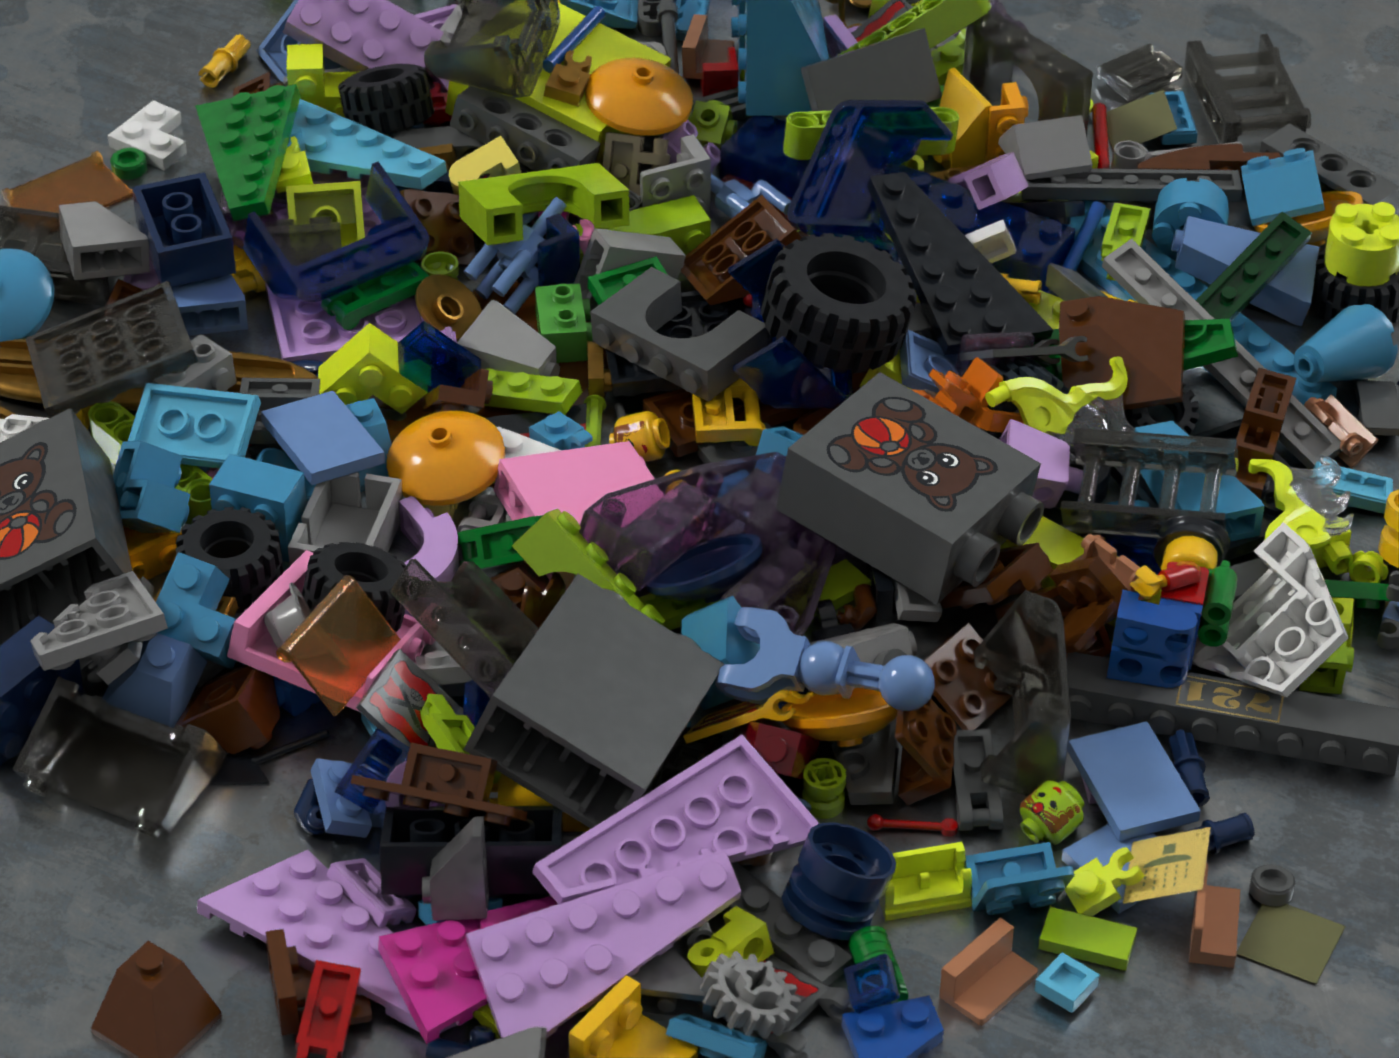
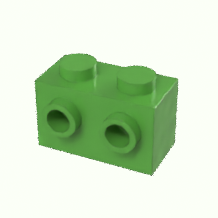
(562, 320)

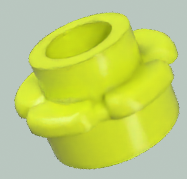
(1361, 572)

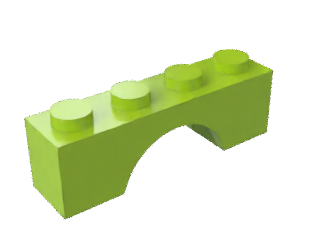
(558, 546)

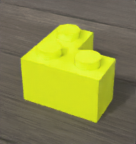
(315, 85)
(368, 368)

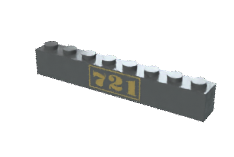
(1241, 716)

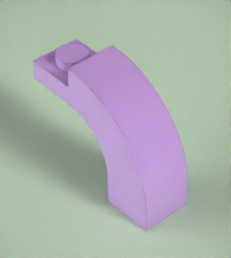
(993, 180)
(432, 537)

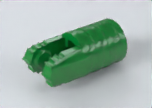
(871, 942)

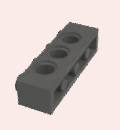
(530, 134)
(1334, 169)

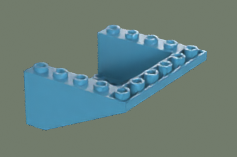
(773, 47)

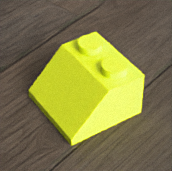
(334, 200)

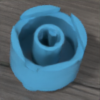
(1185, 199)

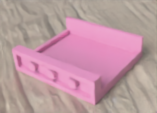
(567, 481)
(255, 647)

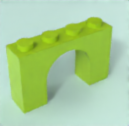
(497, 204)

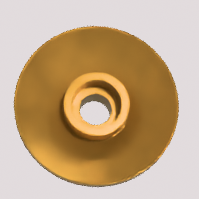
(447, 303)

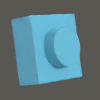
(1067, 982)

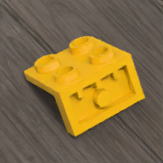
(621, 1031)

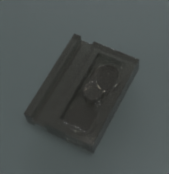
(1139, 72)

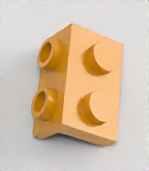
(1002, 117)

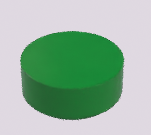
(128, 163)

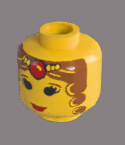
(645, 432)

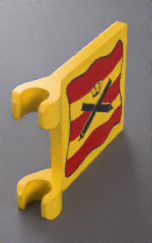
(744, 713)

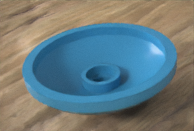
(24, 294)

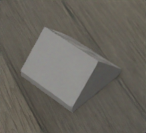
(1049, 147)

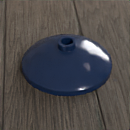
(708, 569)

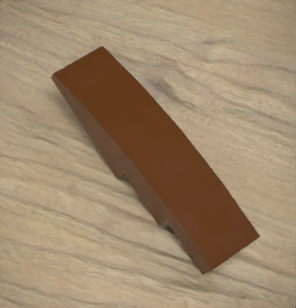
(1262, 424)

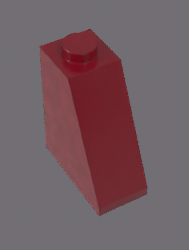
(782, 749)

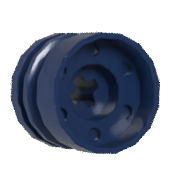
(838, 880)

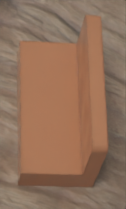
(700, 49)
(1214, 925)
(986, 974)

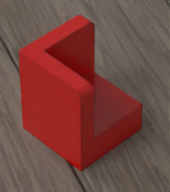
(720, 76)

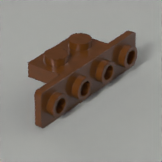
(446, 778)

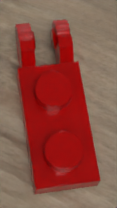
(328, 1010)

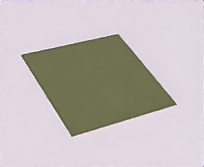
(1140, 119)
(1291, 941)

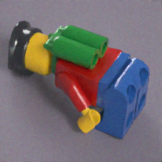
(1158, 641)

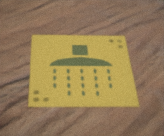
(1169, 864)

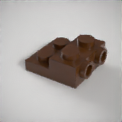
(1014, 572)

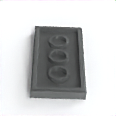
(881, 71)

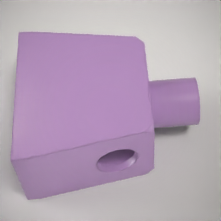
(1052, 453)

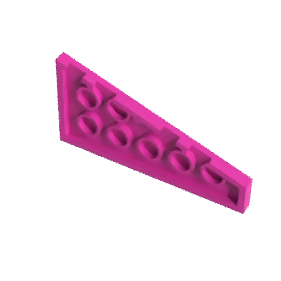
(437, 968)

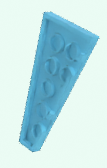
(351, 147)

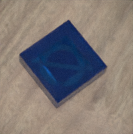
(871, 983)

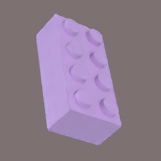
(362, 32)

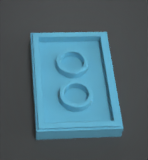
(196, 422)

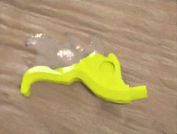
(1058, 413)
(1307, 499)

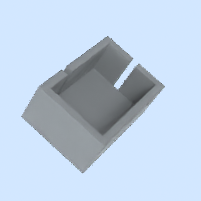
(337, 515)

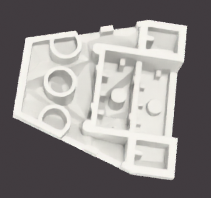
(1280, 623)

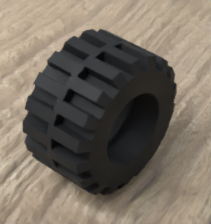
(387, 97)
(1334, 294)
(239, 546)
(368, 565)

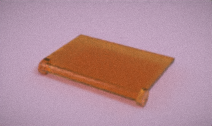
(76, 183)
(339, 644)

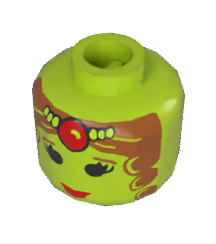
(1051, 812)

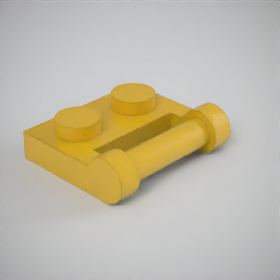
(716, 421)

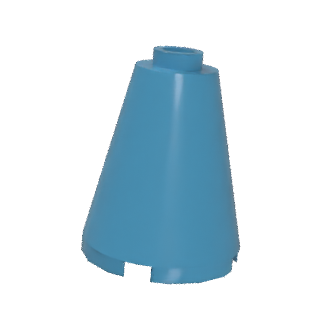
(1348, 347)

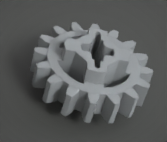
(750, 994)

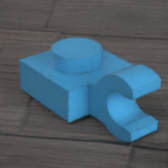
(560, 432)

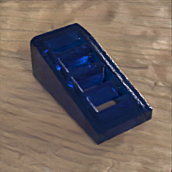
(382, 747)

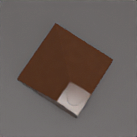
(742, 235)
(1142, 334)

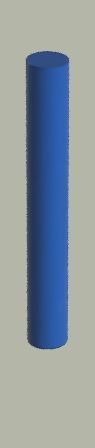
(575, 37)
(1084, 236)

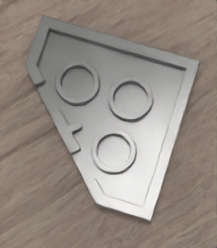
(110, 616)

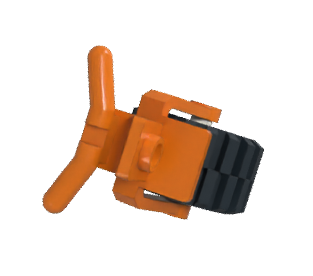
(966, 394)

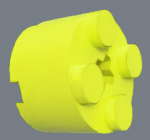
(1363, 243)

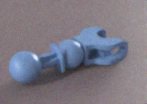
(823, 667)

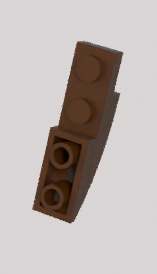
(1205, 158)

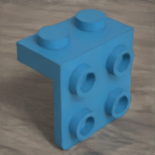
(1016, 877)

